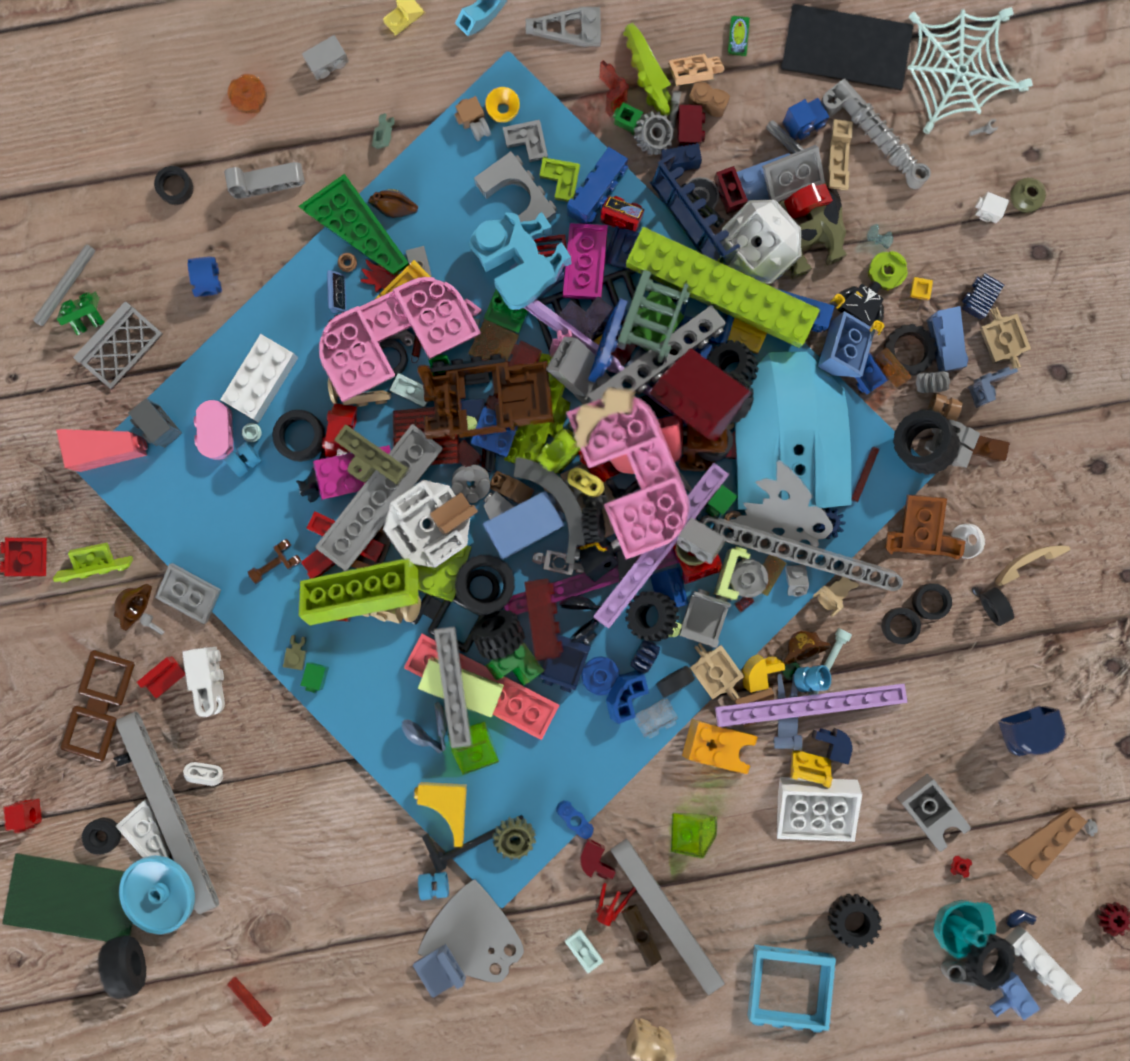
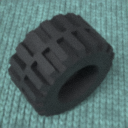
(732, 352)
(638, 611)
(498, 634)
(862, 935)

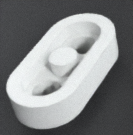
(203, 773)

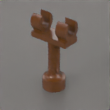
(256, 574)

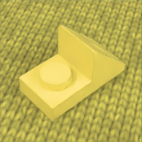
(401, 17)

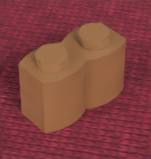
(712, 100)

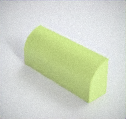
(480, 692)

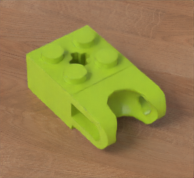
(560, 452)

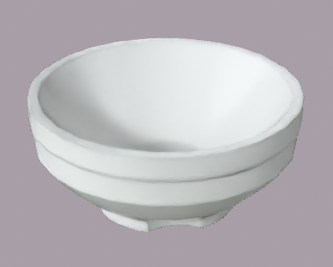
(963, 532)

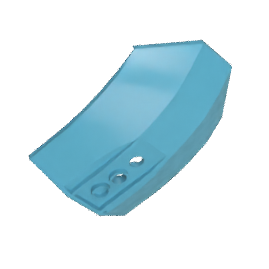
(791, 407)

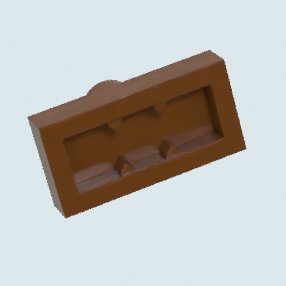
(991, 448)

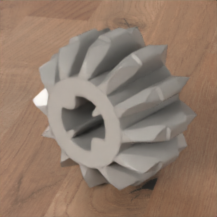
(932, 382)

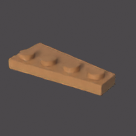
(1046, 843)

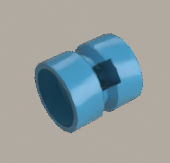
(237, 463)
(812, 679)
(426, 885)

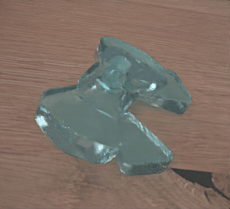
(885, 240)

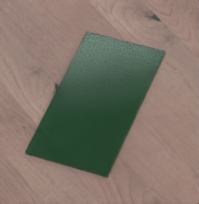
(66, 898)

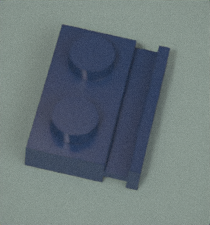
(620, 247)

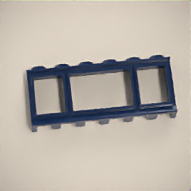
(687, 213)

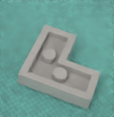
(529, 135)

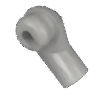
(405, 336)

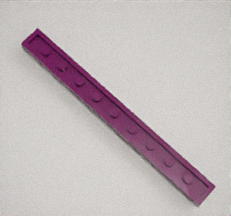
(581, 584)

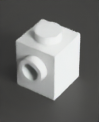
(991, 207)

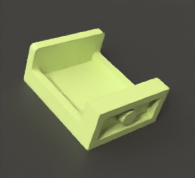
(726, 572)

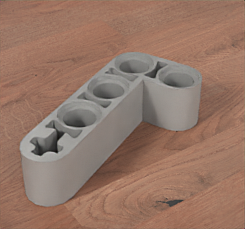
(263, 180)

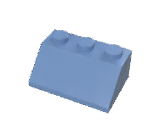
(754, 182)
(846, 346)

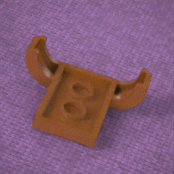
(924, 529)

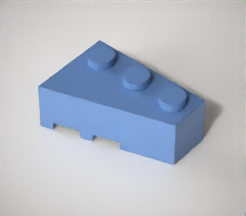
(949, 338)

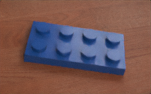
(608, 342)

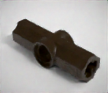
(647, 945)

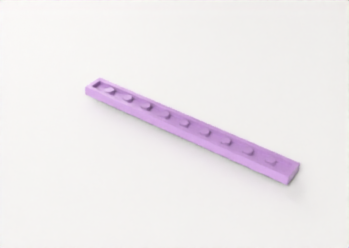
(651, 559)
(810, 705)

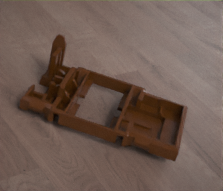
(521, 392)

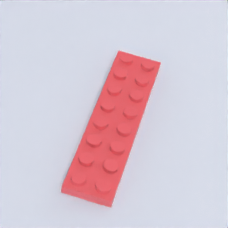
(516, 703)

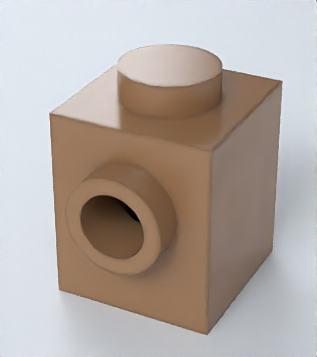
(468, 111)

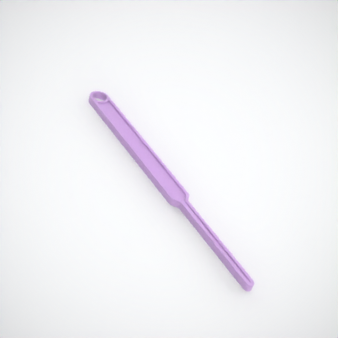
(557, 323)

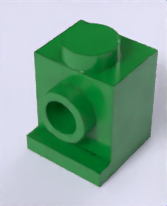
(629, 112)

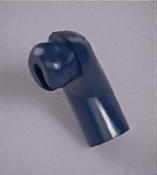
(1018, 917)

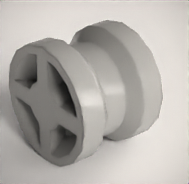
(480, 129)

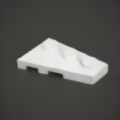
(143, 831)

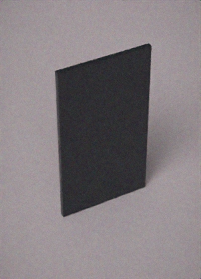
(847, 47)

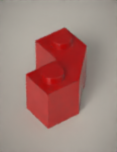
(336, 419)

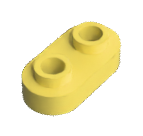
(586, 483)

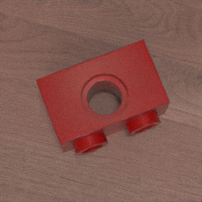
(22, 815)

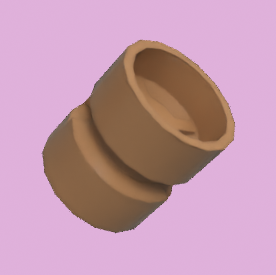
(951, 407)

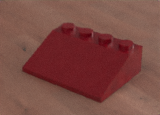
(700, 394)

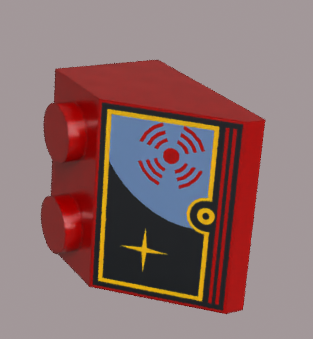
(621, 214)

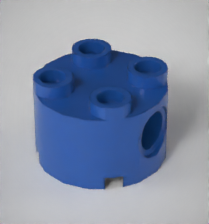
(203, 276)

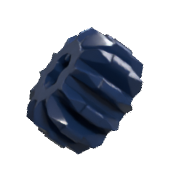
(832, 515)
(645, 656)

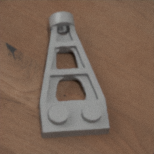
(589, 20)

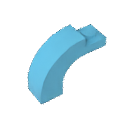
(478, 15)

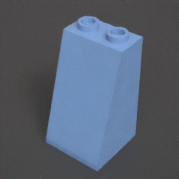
(524, 524)

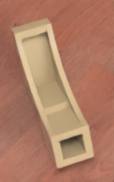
(615, 401)

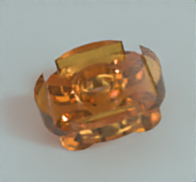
(257, 89)

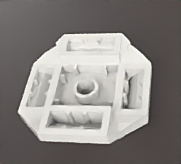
(779, 240)
(405, 527)

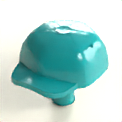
(963, 924)

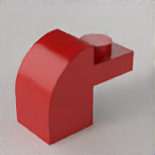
(806, 199)

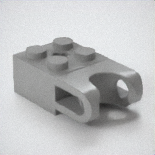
(936, 815)

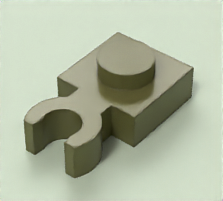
(295, 656)

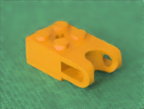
(723, 746)

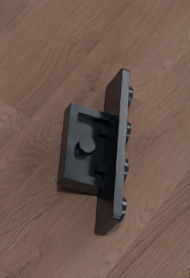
(475, 361)

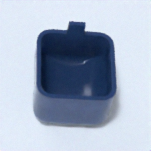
(1033, 731)

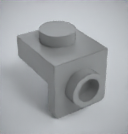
(797, 580)

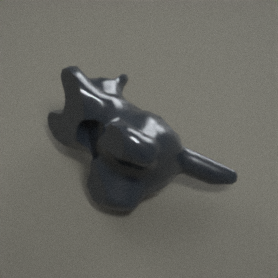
(310, 485)

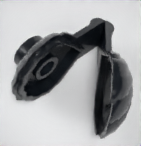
(587, 631)

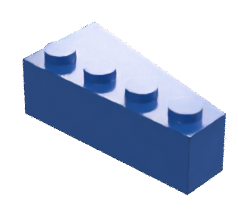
(597, 187)

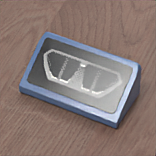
(336, 291)

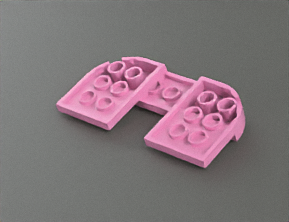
(351, 340)
(662, 505)

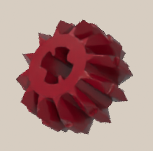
(1113, 926)

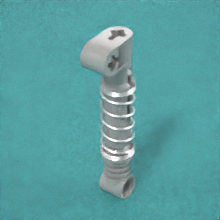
(877, 130)

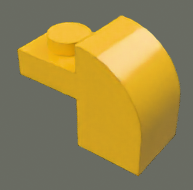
(756, 672)

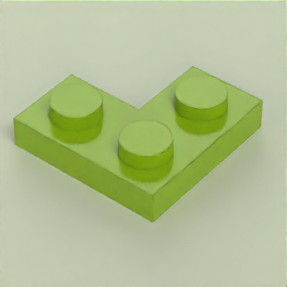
(565, 173)

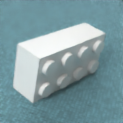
(259, 378)

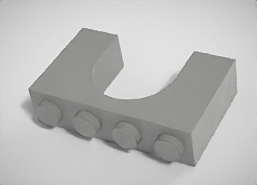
(510, 172)

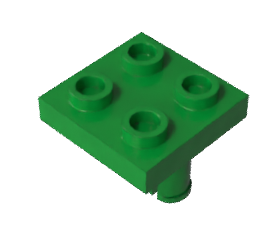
(72, 311)
(502, 316)

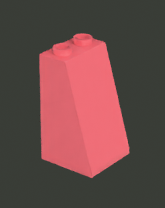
(94, 449)

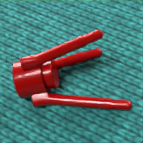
(607, 913)

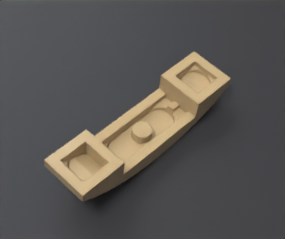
(839, 155)
(1010, 573)

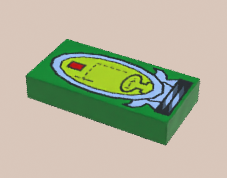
(738, 35)

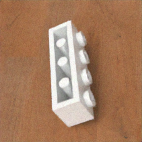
(1043, 964)

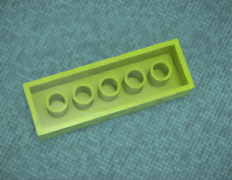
(358, 592)

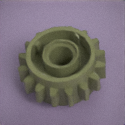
(518, 847)

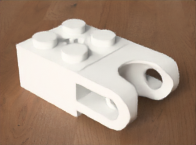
(205, 679)

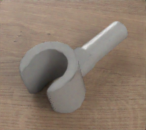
(987, 128)
(146, 620)

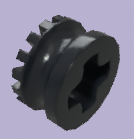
(122, 760)

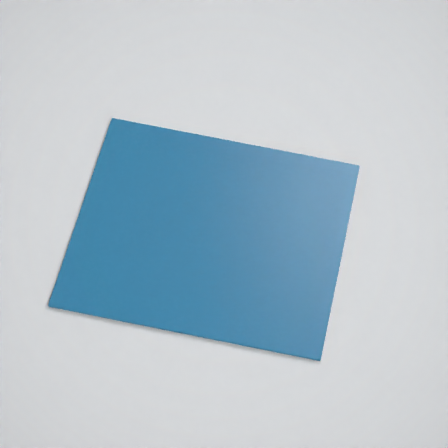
(224, 525)

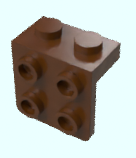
(699, 443)

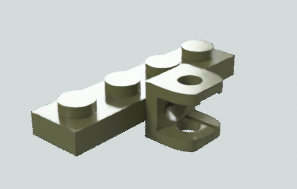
(369, 457)

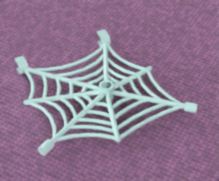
(961, 70)

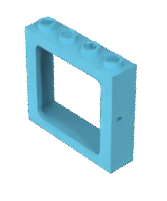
(817, 1022)

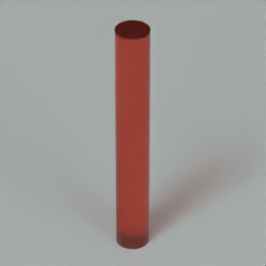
(865, 474)

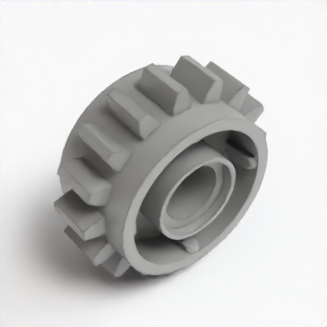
(644, 135)

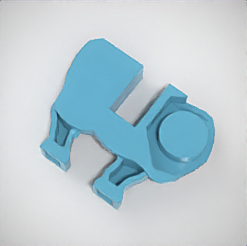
(509, 238)

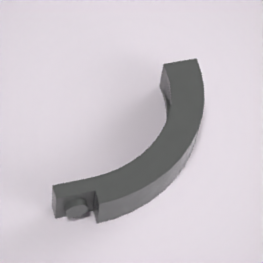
(557, 487)

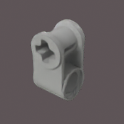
(959, 975)

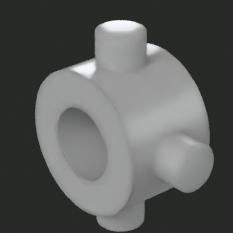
(1091, 827)

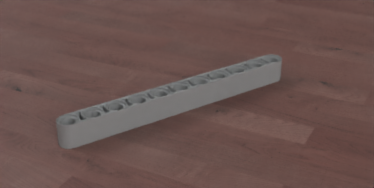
(809, 556)
(166, 809)

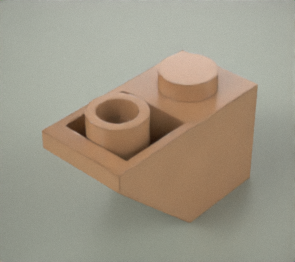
(510, 488)

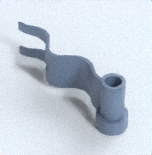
(788, 727)

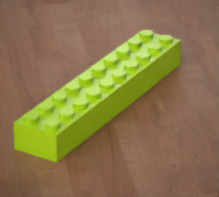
(722, 287)

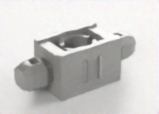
(539, 558)

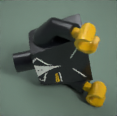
(863, 304)

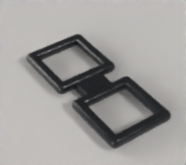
(436, 610)

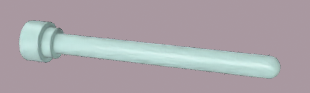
(841, 638)

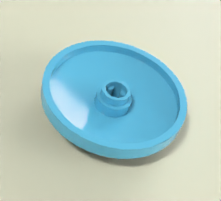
(157, 894)

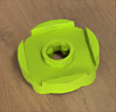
(885, 259)

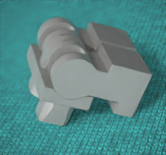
(968, 439)

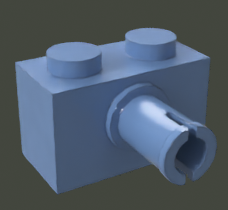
(1015, 997)

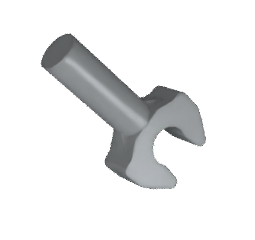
(674, 107)

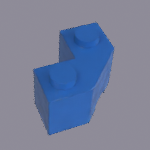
(619, 699)

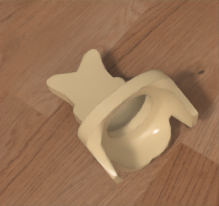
(832, 595)

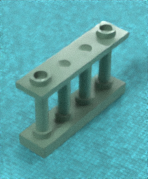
(640, 301)

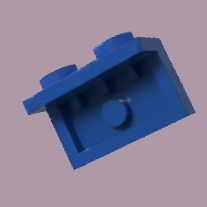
(872, 376)

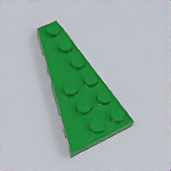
(350, 218)

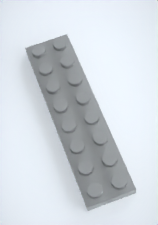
(370, 506)

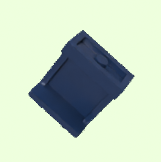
(568, 668)

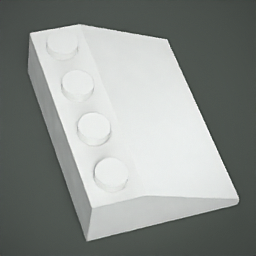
(818, 812)

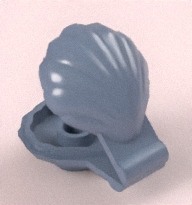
(420, 737)

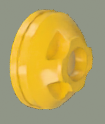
(500, 96)

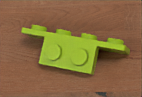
(91, 561)

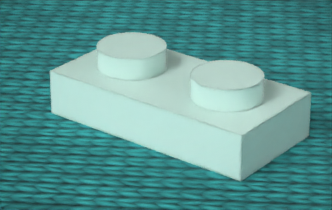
(408, 389)
(584, 950)

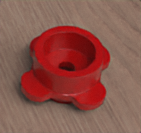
(957, 861)

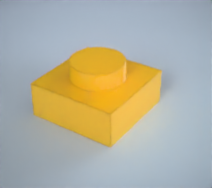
(921, 288)

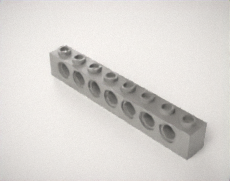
(708, 318)

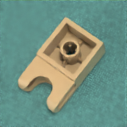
(649, 1042)

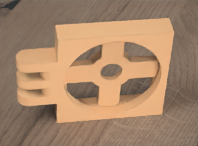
(696, 62)

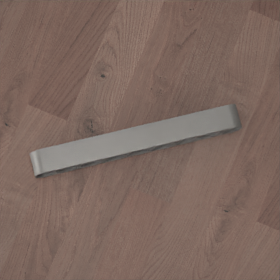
(667, 916)

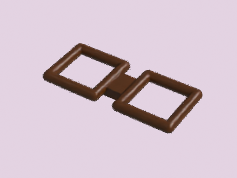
(97, 706)

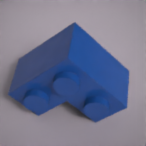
(805, 118)

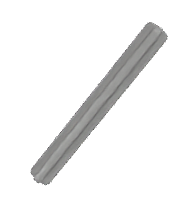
(64, 285)

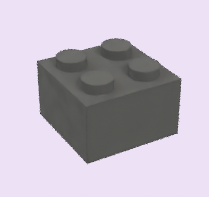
(155, 423)

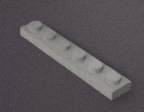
(453, 687)

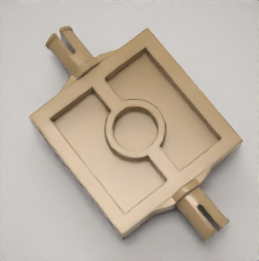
(1005, 338)
(716, 672)

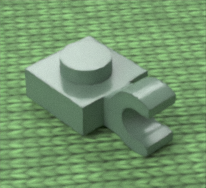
(382, 133)

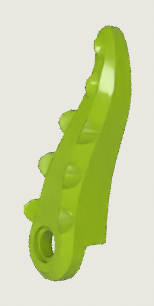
(649, 71)

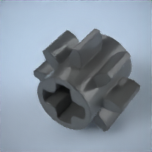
(595, 501)

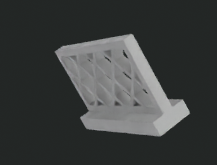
(108, 331)

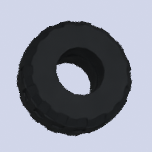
(122, 967)

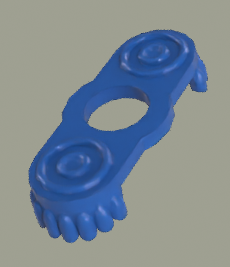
(567, 811)

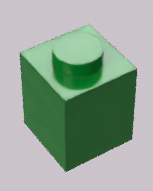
(314, 677)

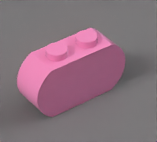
(214, 430)

